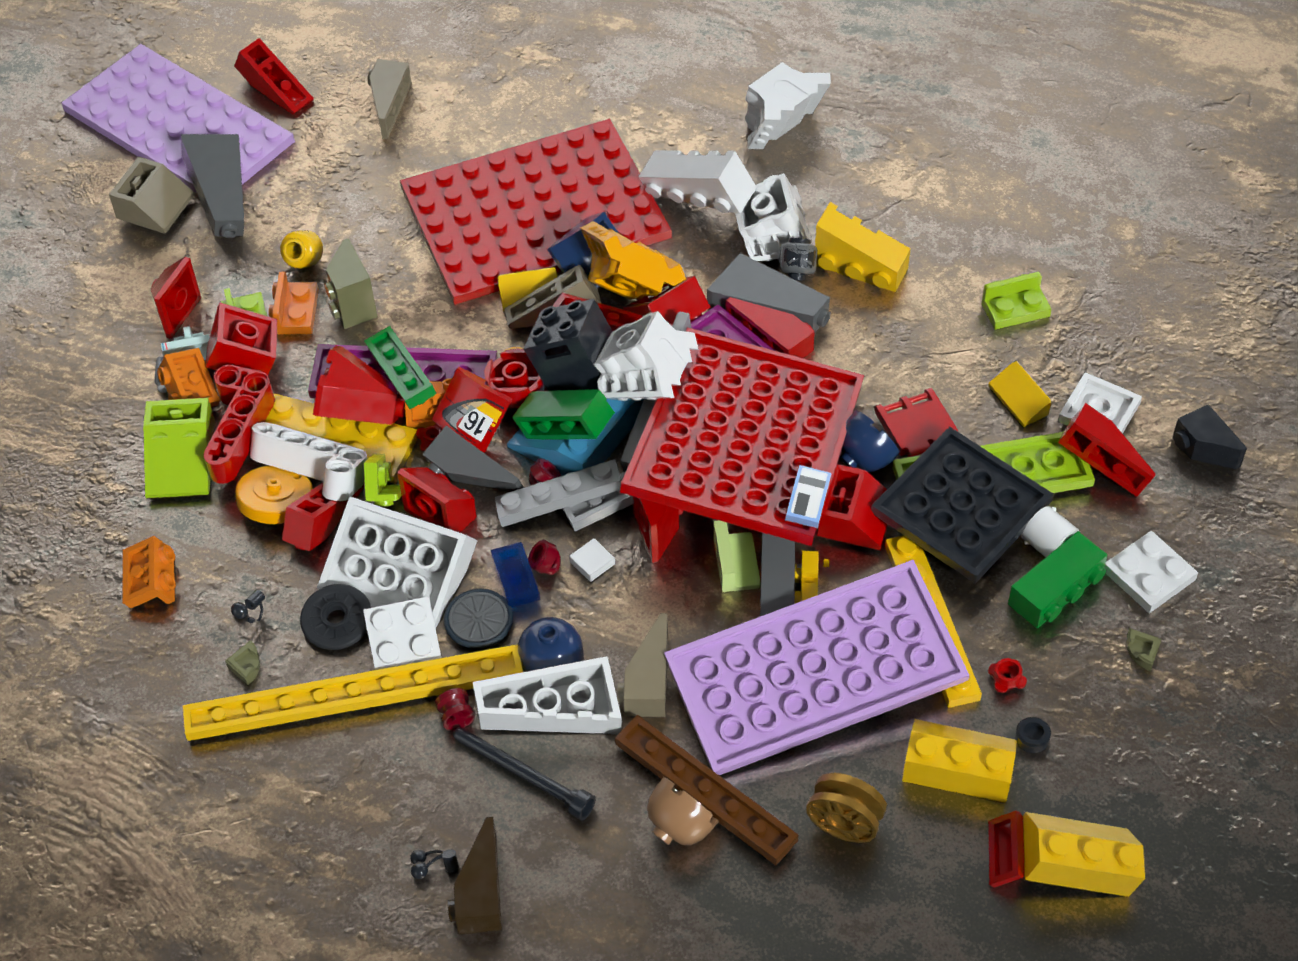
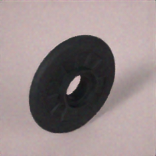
(323, 602)

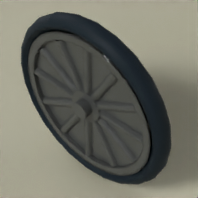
(478, 618)

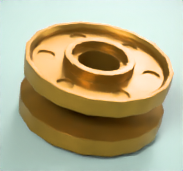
(846, 807)

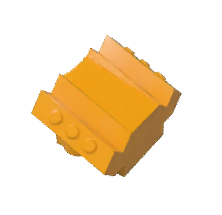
(628, 266)

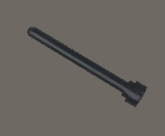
(578, 802)

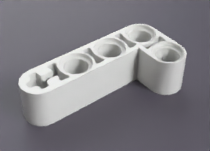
(312, 456)

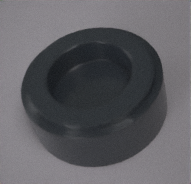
(1033, 735)

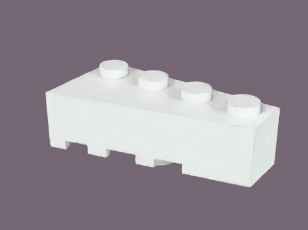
(699, 179)
(552, 699)

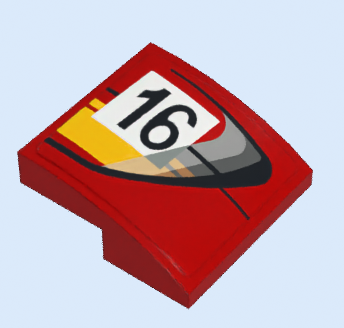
(471, 408)

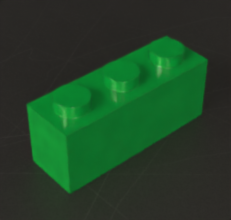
(563, 414)
(1058, 580)

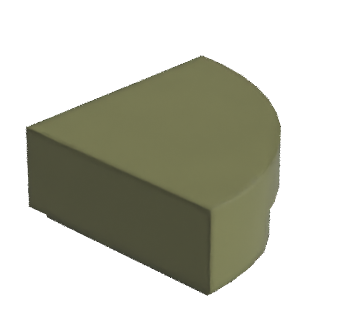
(1142, 648)
(245, 663)

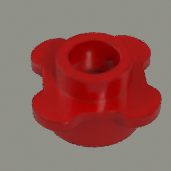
(425, 435)
(1010, 667)

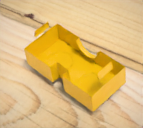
(807, 575)

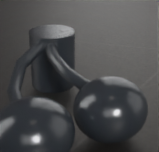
(240, 610)
(420, 868)

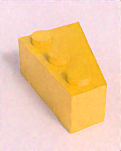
(859, 252)

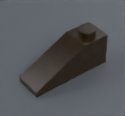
(477, 888)

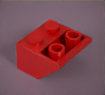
(848, 509)

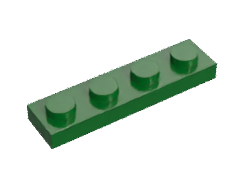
(400, 367)

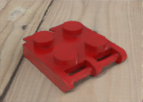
(917, 425)

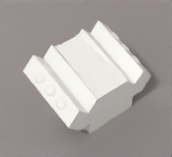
(781, 101)
(772, 218)
(644, 359)

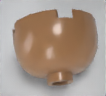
(678, 815)

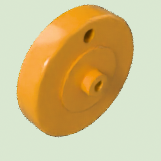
(268, 491)

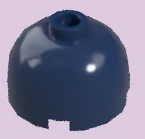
(865, 445)
(549, 644)

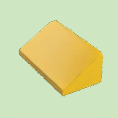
(520, 284)
(1021, 394)

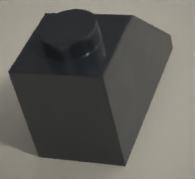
(1208, 439)

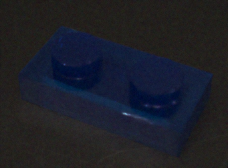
(515, 574)

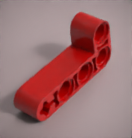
(249, 403)

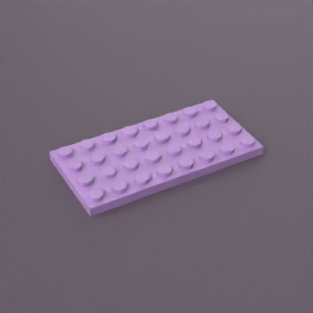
(151, 102)
(815, 667)

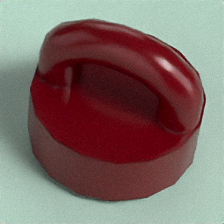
(542, 471)
(544, 558)

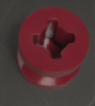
(455, 709)

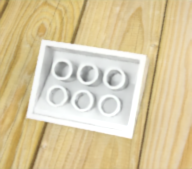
(396, 557)

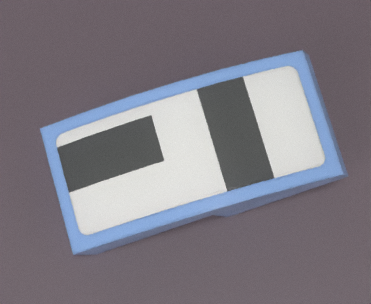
(808, 496)

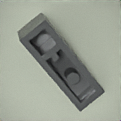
(467, 464)

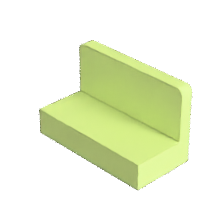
(735, 559)

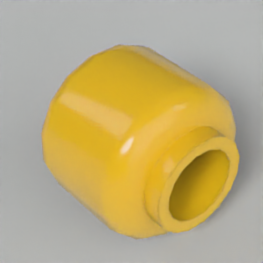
(301, 249)

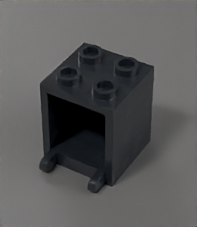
(568, 344)

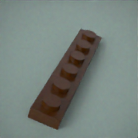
(723, 800)

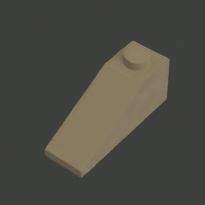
(389, 88)
(527, 310)
(646, 675)

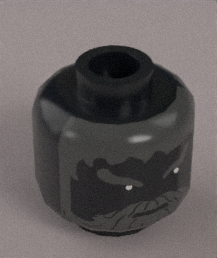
(798, 258)

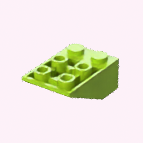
(175, 447)

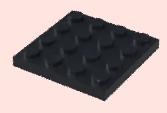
(961, 504)

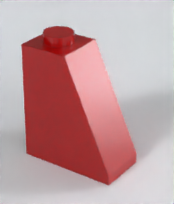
(356, 391)

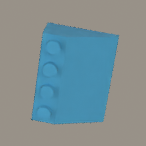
(578, 454)

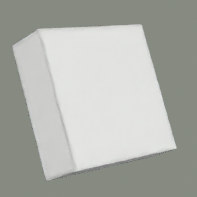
(592, 559)

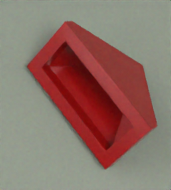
(1006, 848)

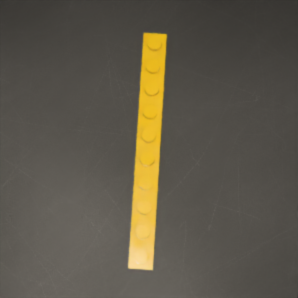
(347, 693)

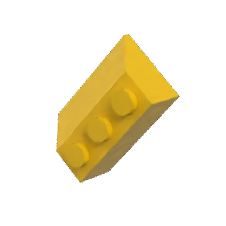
(960, 760)
(1082, 855)

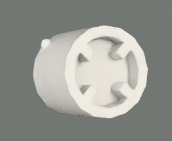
(1047, 530)

